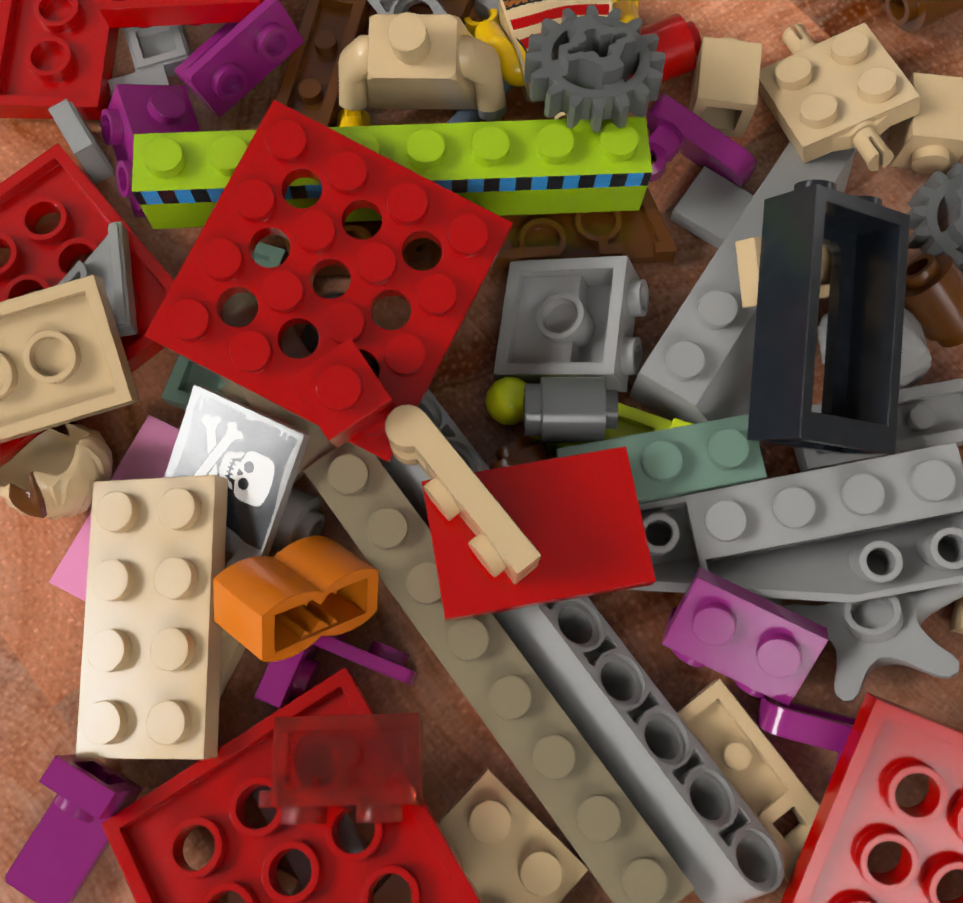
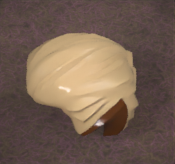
(56, 473)

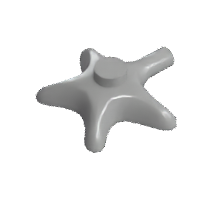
(883, 634)

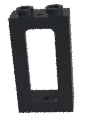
(862, 322)

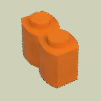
(295, 597)

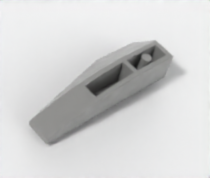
(820, 532)

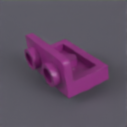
(240, 56)
(143, 111)
(744, 637)

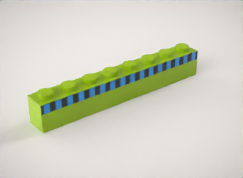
(495, 164)

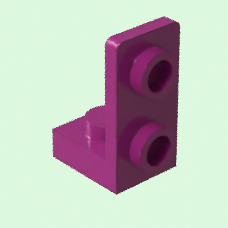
(296, 675)
(70, 832)

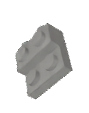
(572, 320)

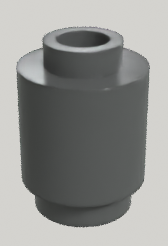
(569, 409)

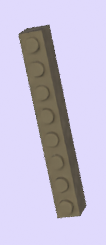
(501, 687)

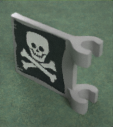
(250, 451)

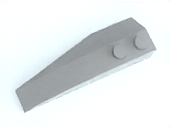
(706, 353)

